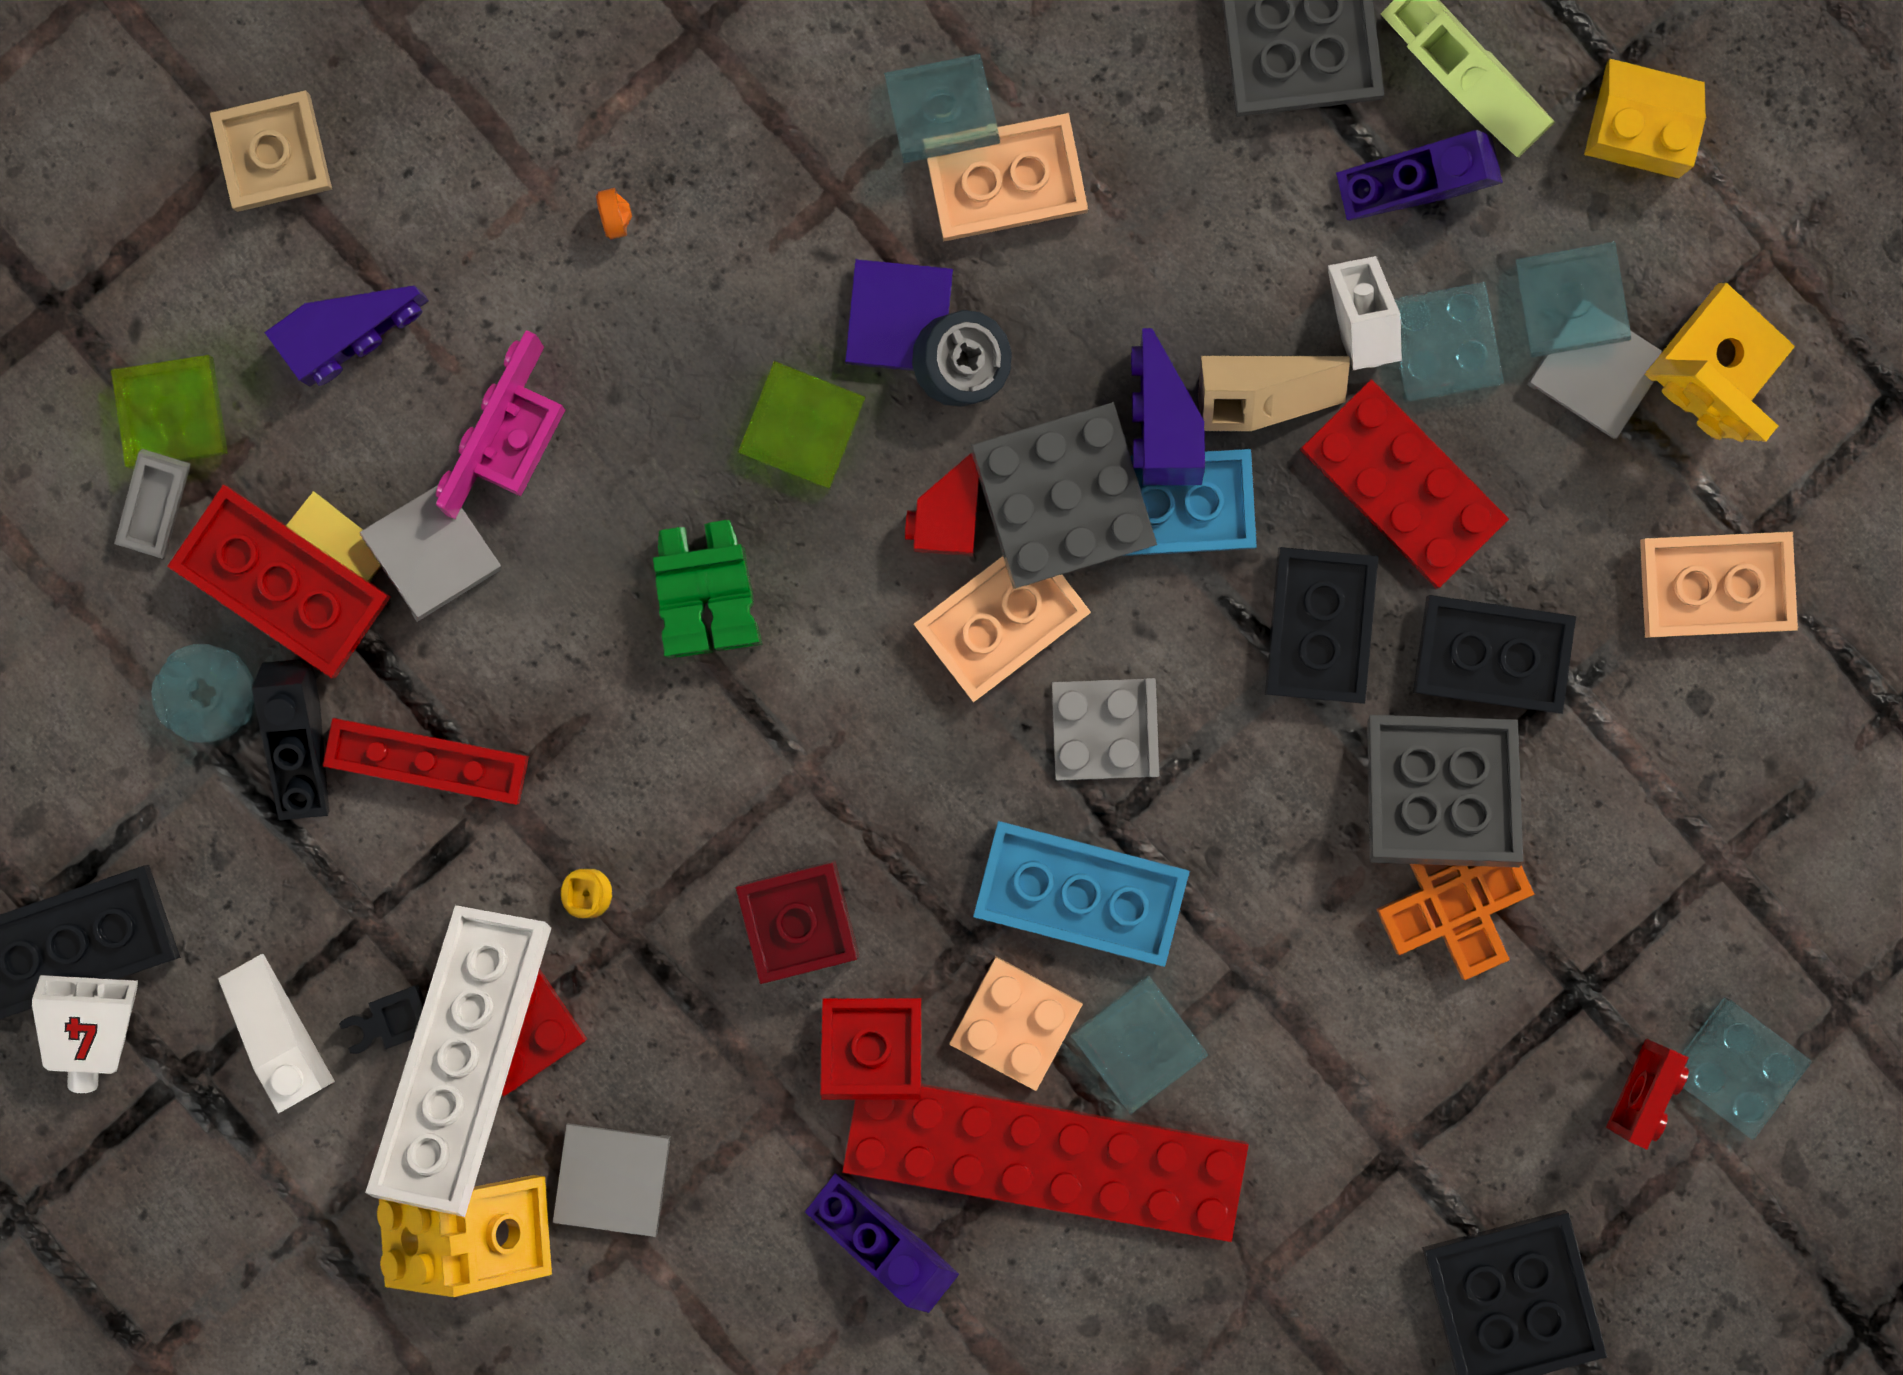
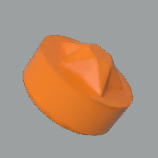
(614, 213)

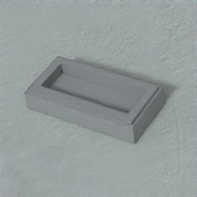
(152, 503)

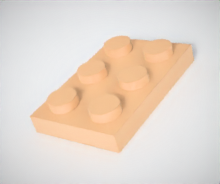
(1012, 183)
(1718, 584)
(994, 629)

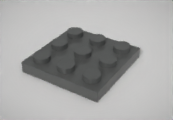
(1301, 54)
(1063, 495)
(1444, 791)

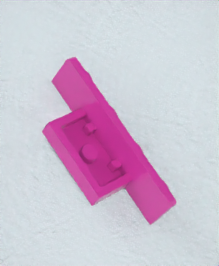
(508, 434)

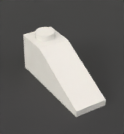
(273, 1034)

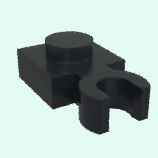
(393, 1019)

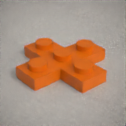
(1458, 907)

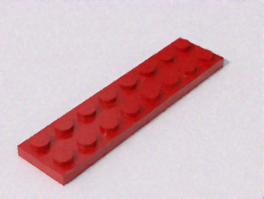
(1051, 1159)

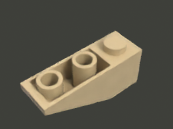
(1267, 390)

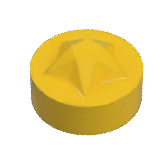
(586, 893)

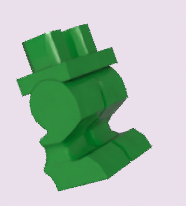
(701, 577)

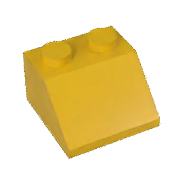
(1647, 119)

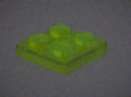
(170, 409)
(802, 425)

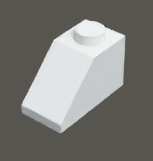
(1366, 313)

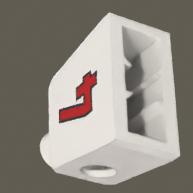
(82, 1026)

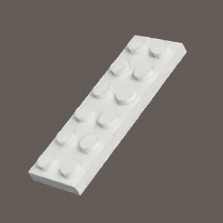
(459, 1061)

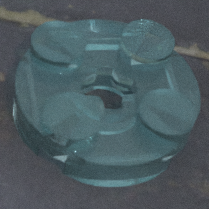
(180, 677)

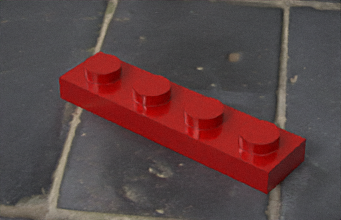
(425, 761)

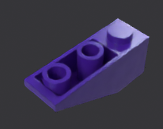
(1420, 175)
(331, 331)
(1171, 425)
(882, 1245)

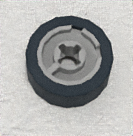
(940, 347)

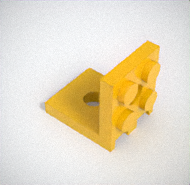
(1717, 393)
(461, 1254)

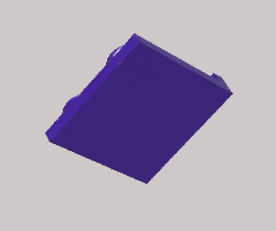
(891, 309)

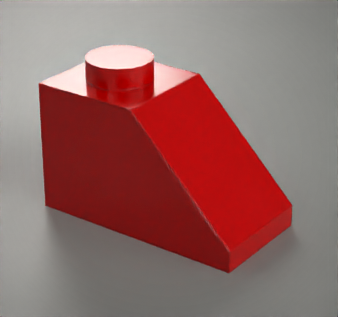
(946, 513)

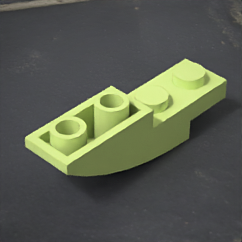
(1469, 72)

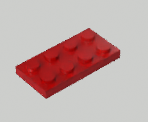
(1404, 484)
(279, 581)

